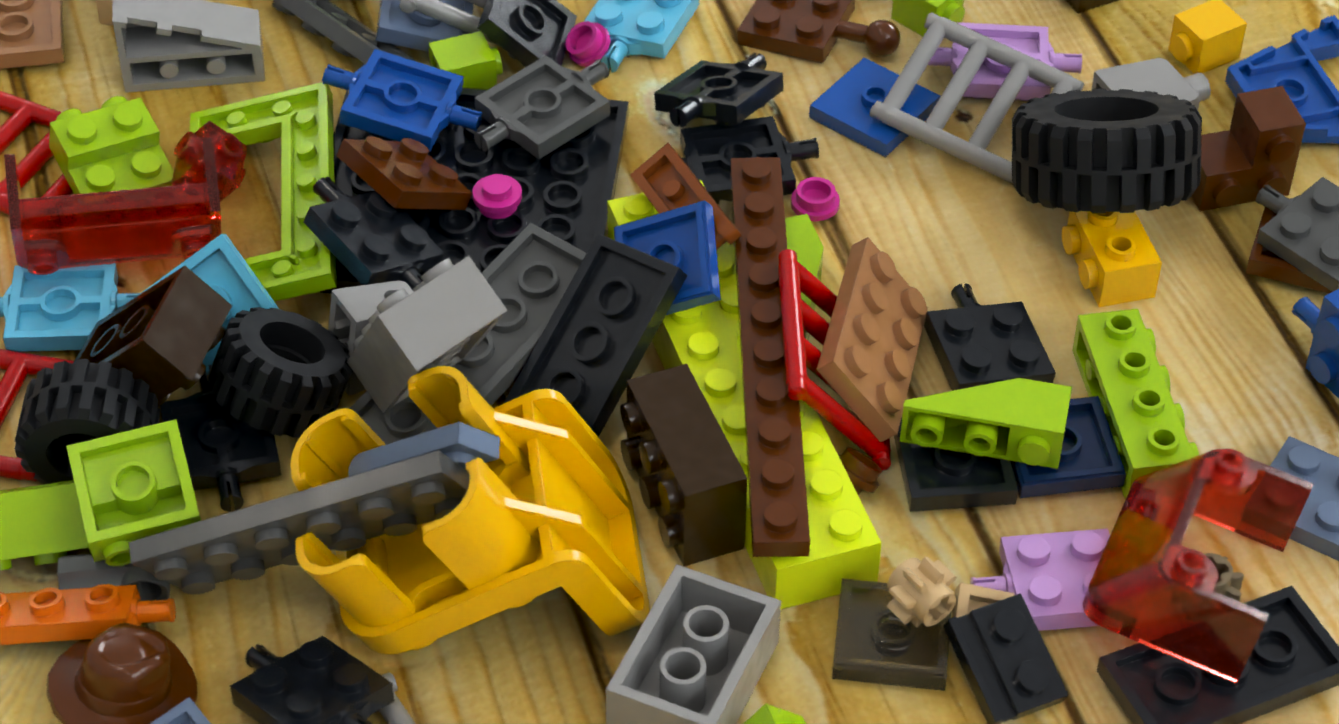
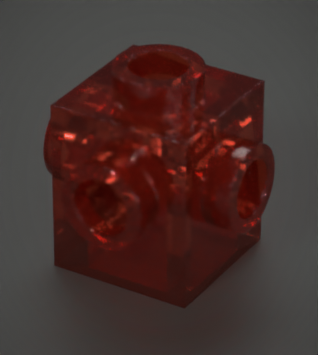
(228, 155)

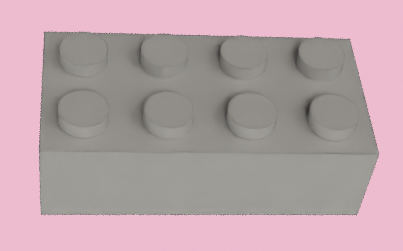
(424, 329)

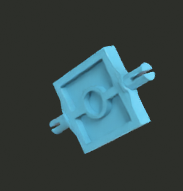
(641, 26)
(58, 307)

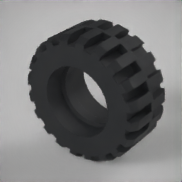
(1106, 150)

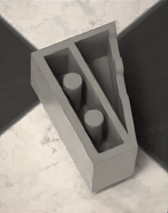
(186, 44)

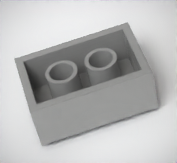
(695, 654)

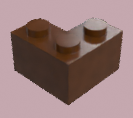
(1253, 153)

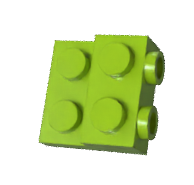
(110, 148)
(132, 488)

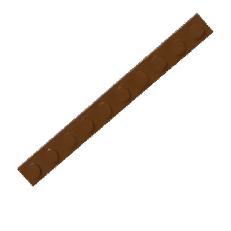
(771, 417)

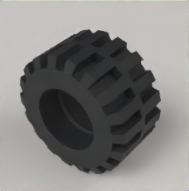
(279, 371)
(76, 406)

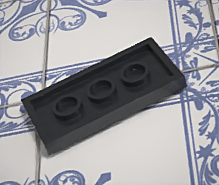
(601, 329)
(1286, 665)

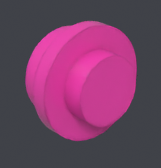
(587, 43)
(497, 196)
(816, 198)

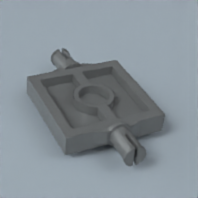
(542, 106)
(1305, 230)

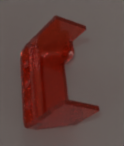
(113, 224)
(1164, 591)

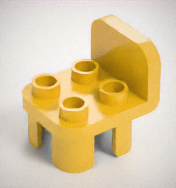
(528, 523)

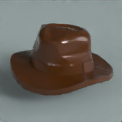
(120, 678)

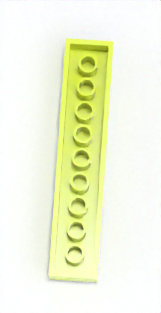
(709, 343)

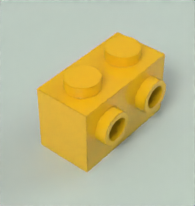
(1112, 256)

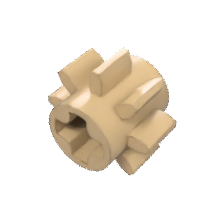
(921, 592)

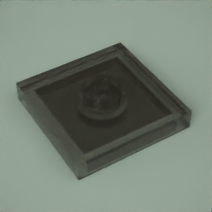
(880, 648)

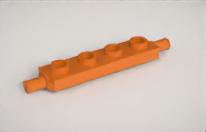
(75, 613)

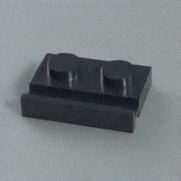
(1005, 660)

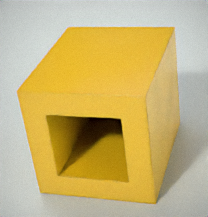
(1207, 36)

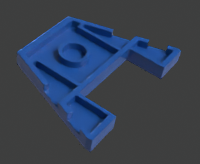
(1300, 74)

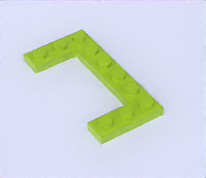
(305, 126)

